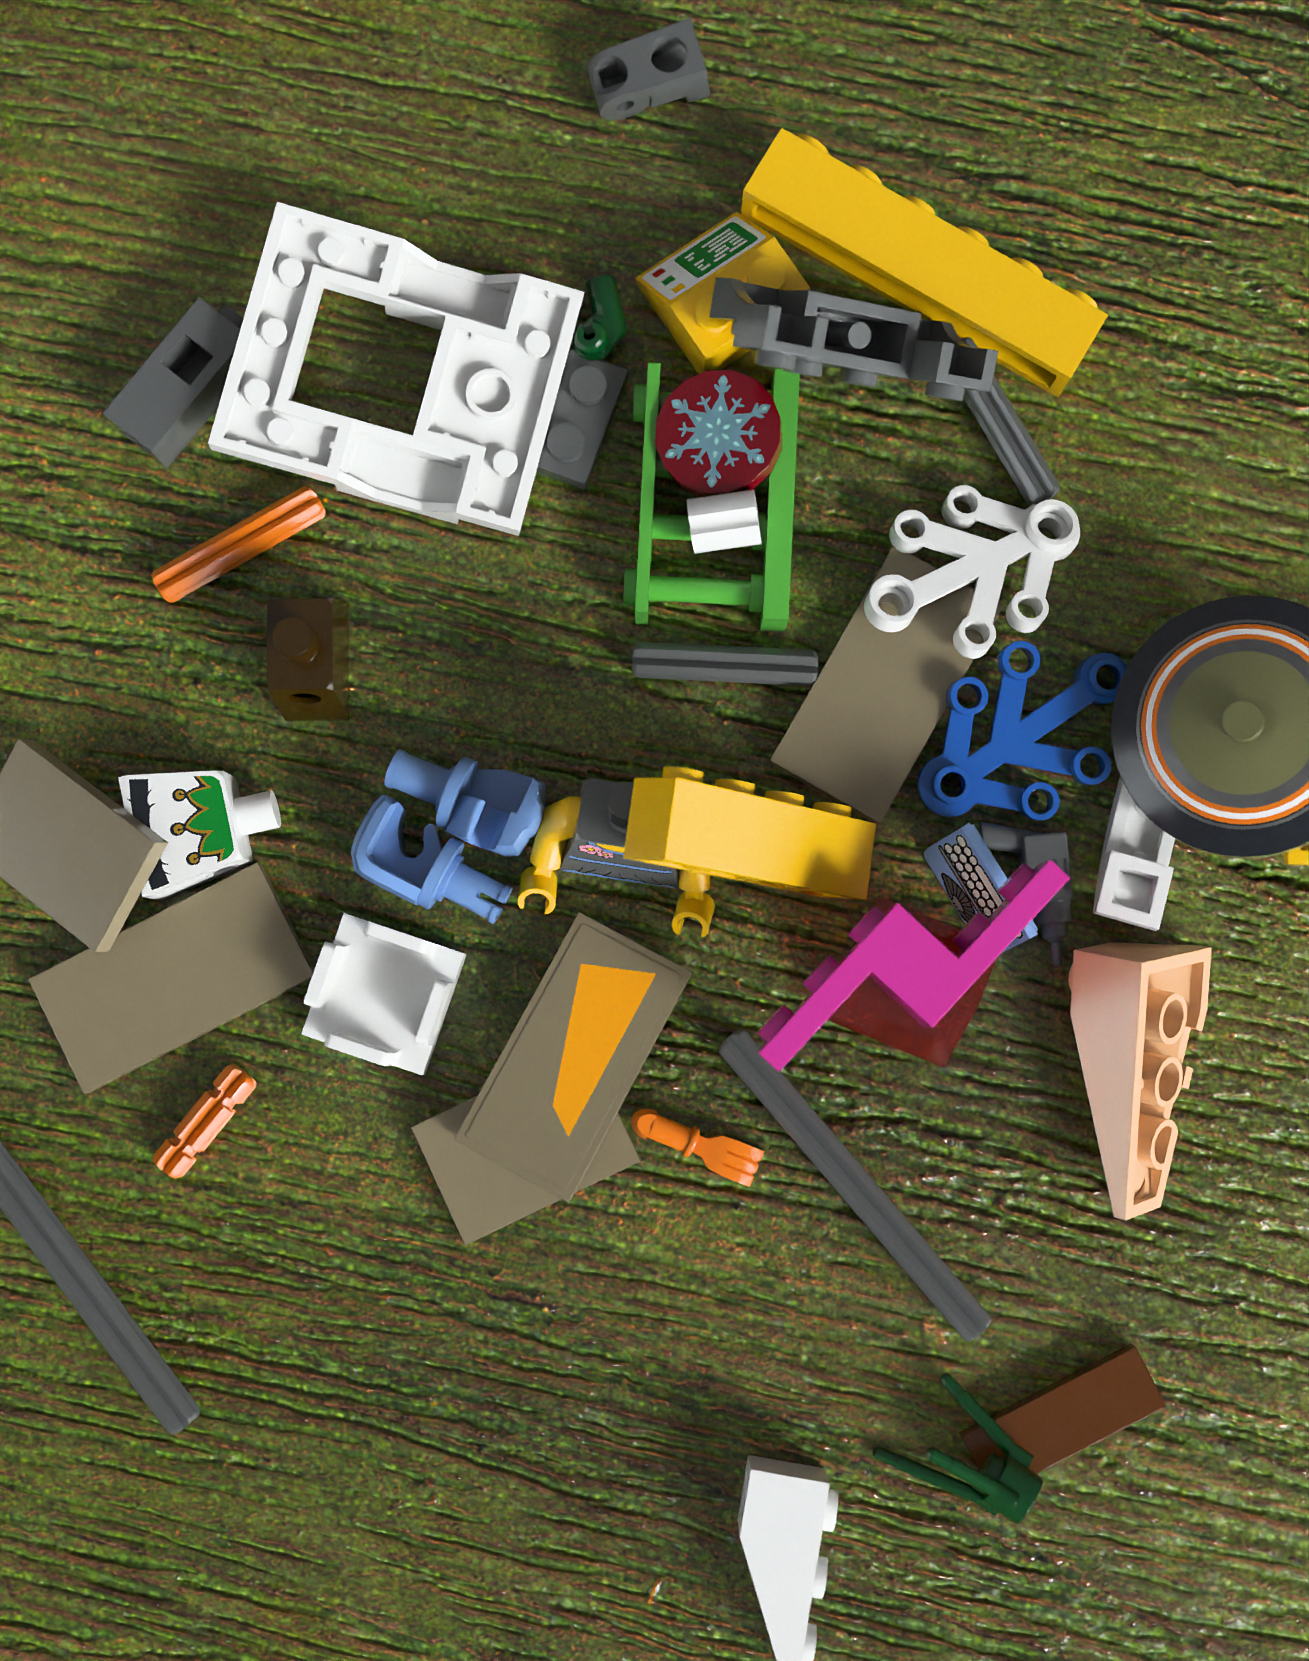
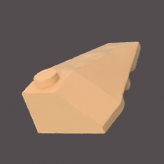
(1131, 1037)

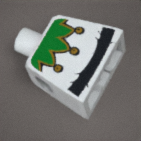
(200, 821)

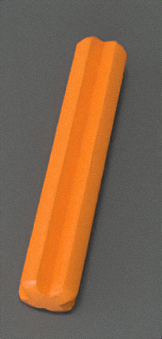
(238, 544)

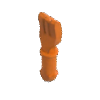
(718, 1152)

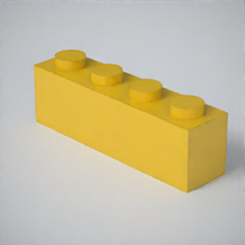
(749, 837)

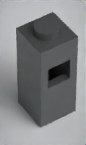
(178, 383)

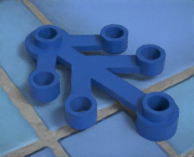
(1014, 739)

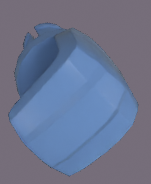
(477, 805)
(436, 873)

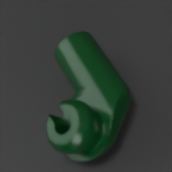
(605, 325)

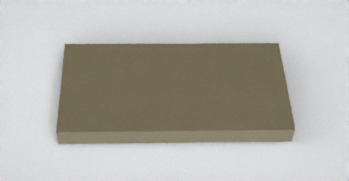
(878, 699)
(172, 978)

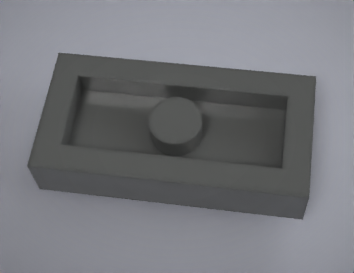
(581, 419)

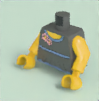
(589, 838)

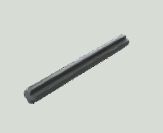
(855, 1186)
(93, 1299)

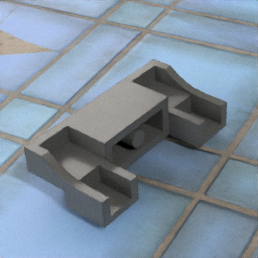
(861, 338)

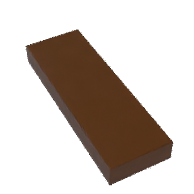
(1074, 1411)

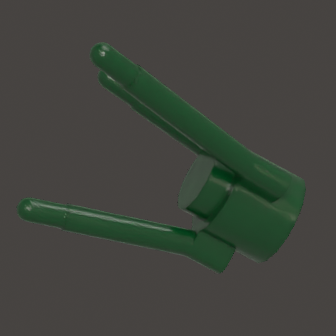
(1000, 1484)

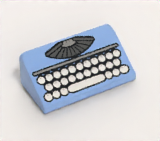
(971, 876)

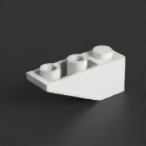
(781, 1535)

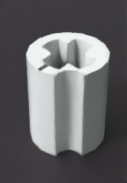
(724, 521)

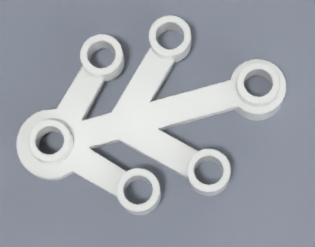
(980, 562)

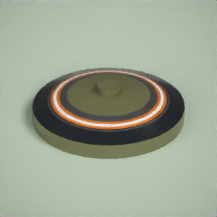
(1219, 727)

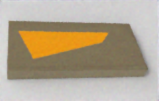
(573, 1057)

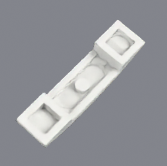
(1133, 866)

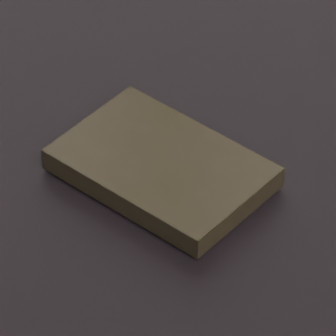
(71, 846)
(488, 1196)

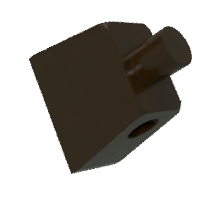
(309, 657)

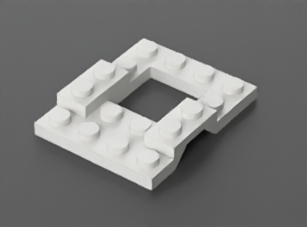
(483, 398)

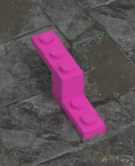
(910, 962)

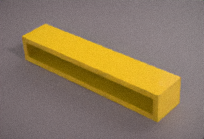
(921, 260)

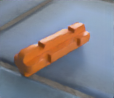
(204, 1121)

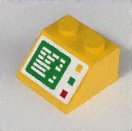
(684, 284)

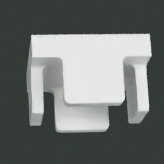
(381, 994)

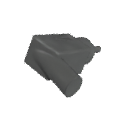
(1033, 849)

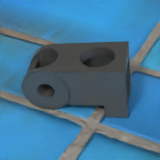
(648, 72)

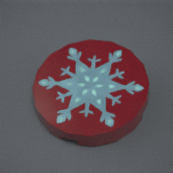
(719, 433)

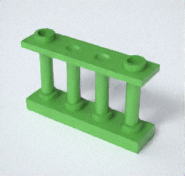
(764, 592)

